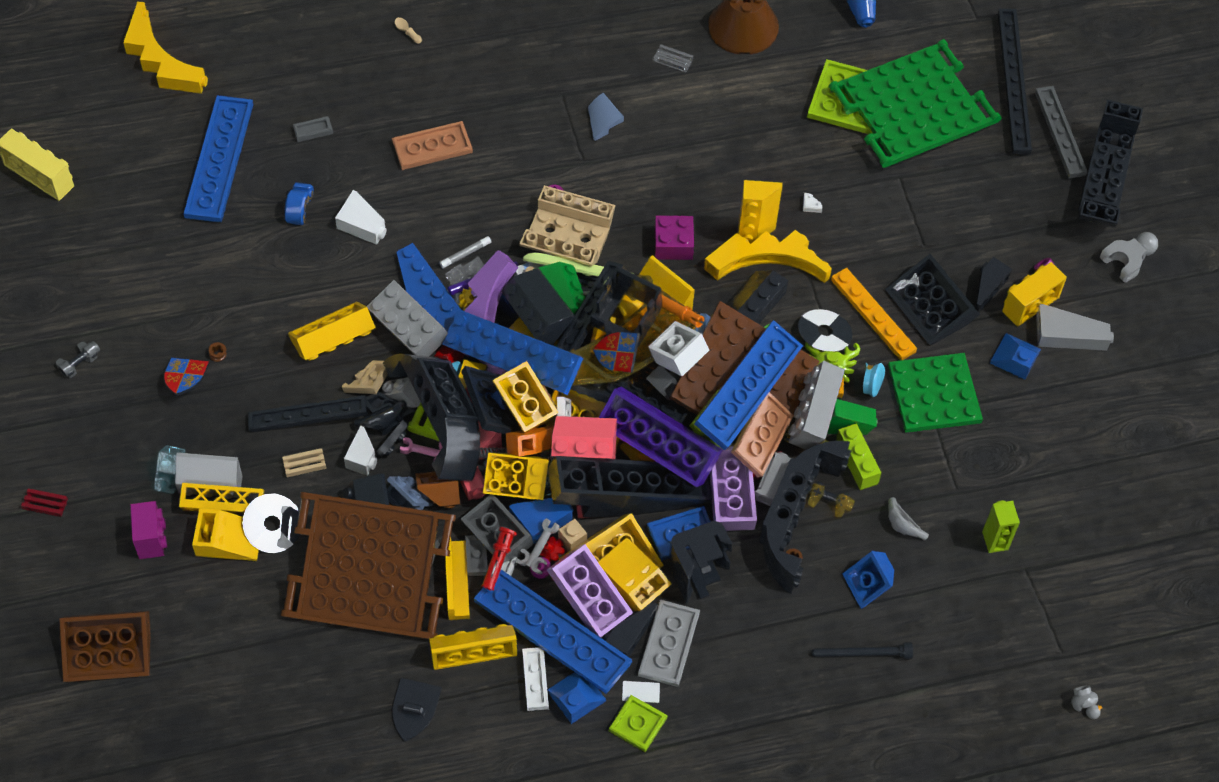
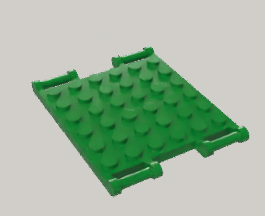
(914, 104)

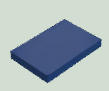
(664, 529)

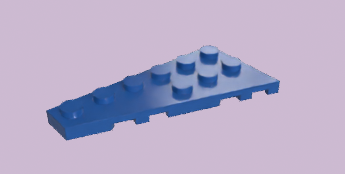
(425, 286)

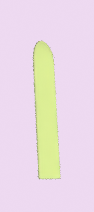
(545, 259)

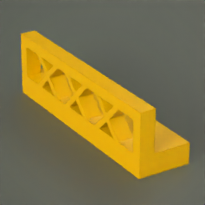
(234, 508)
(457, 581)

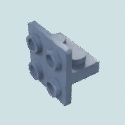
(404, 493)

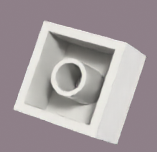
(678, 348)

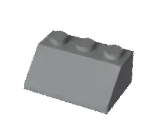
(208, 471)

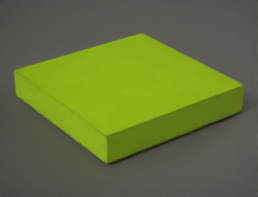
(638, 723)

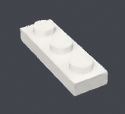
(535, 679)

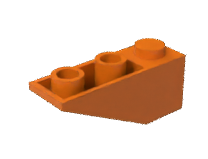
(530, 442)

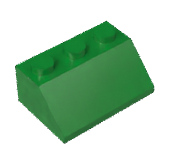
(566, 283)

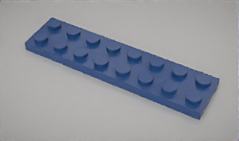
(218, 159)
(509, 349)
(748, 385)
(554, 632)

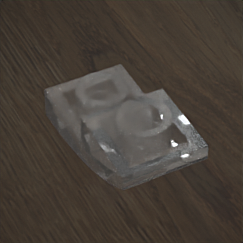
(462, 273)

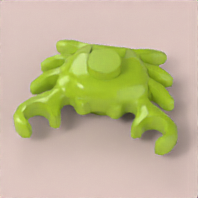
(837, 358)

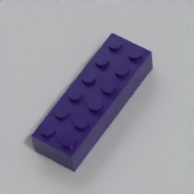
(661, 437)

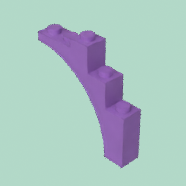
(487, 289)

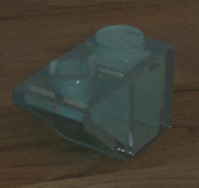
(166, 469)

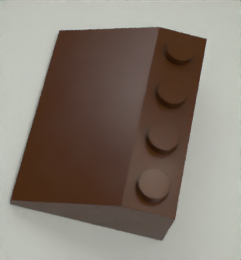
(105, 646)

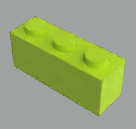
(861, 459)
(1000, 526)

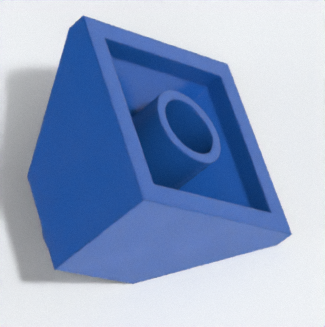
(1015, 356)
(870, 577)
(576, 696)

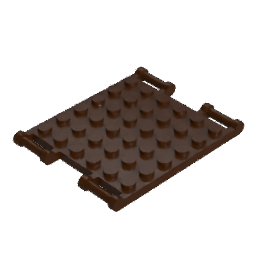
(368, 565)

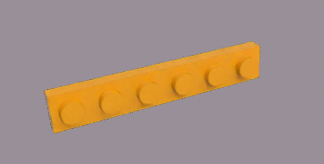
(874, 314)

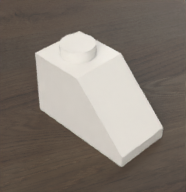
(361, 454)

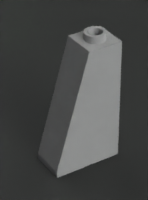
(1069, 330)

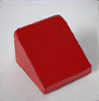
(449, 354)

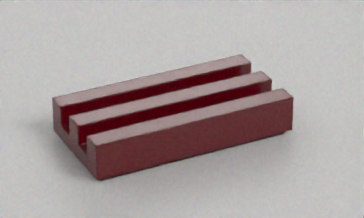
(45, 495)

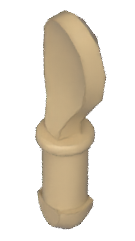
(402, 25)

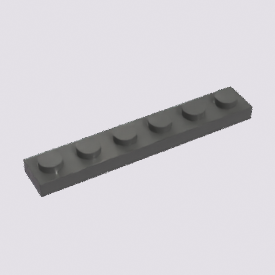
(1061, 132)

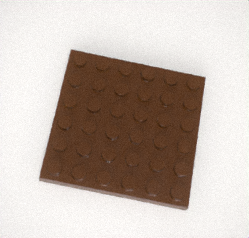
(729, 340)

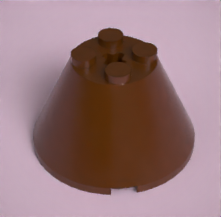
(743, 25)

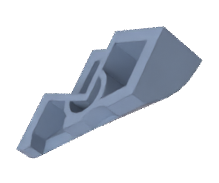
(603, 116)

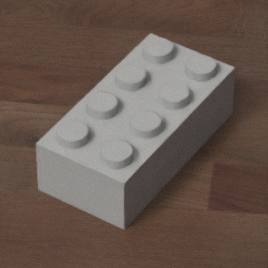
(407, 320)
(816, 405)

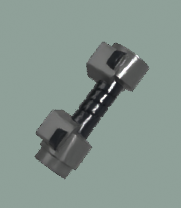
(88, 353)

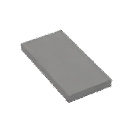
(669, 643)

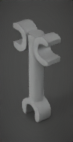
(533, 559)

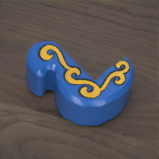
(296, 203)

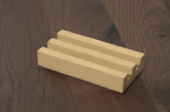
(304, 459)

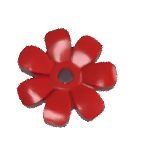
(552, 549)

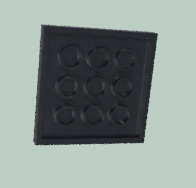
(489, 413)

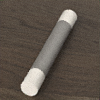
(465, 252)

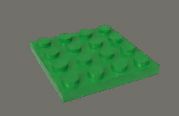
(935, 392)

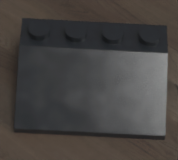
(932, 300)

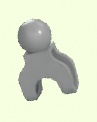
(1130, 253)

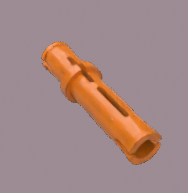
(684, 313)

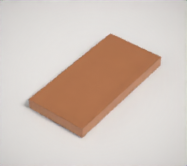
(432, 145)
(762, 435)

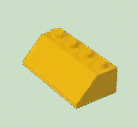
(758, 208)
(332, 330)
(473, 646)

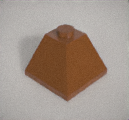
(440, 491)

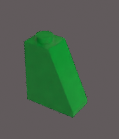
(849, 414)

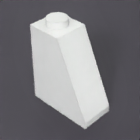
(360, 219)

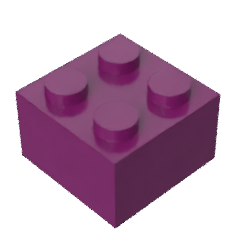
(674, 237)
(148, 530)

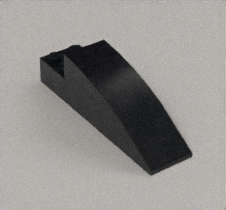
(621, 487)

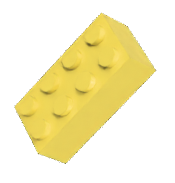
(36, 164)

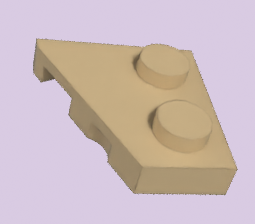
(367, 380)

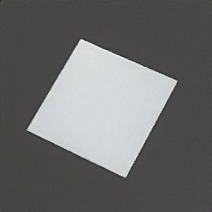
(642, 690)

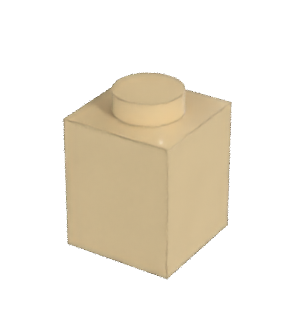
(572, 535)

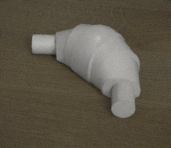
(902, 522)

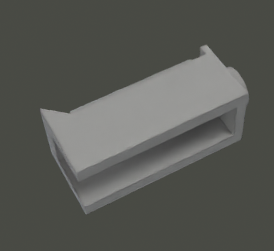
(772, 478)

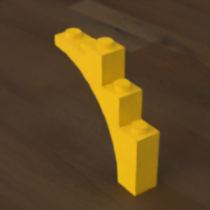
(766, 249)

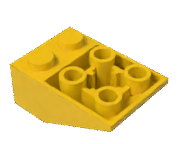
(515, 475)
(222, 536)
(633, 575)

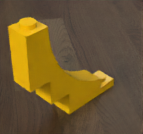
(170, 71)

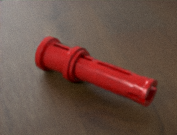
(489, 582)

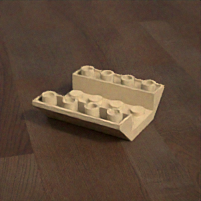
(572, 219)

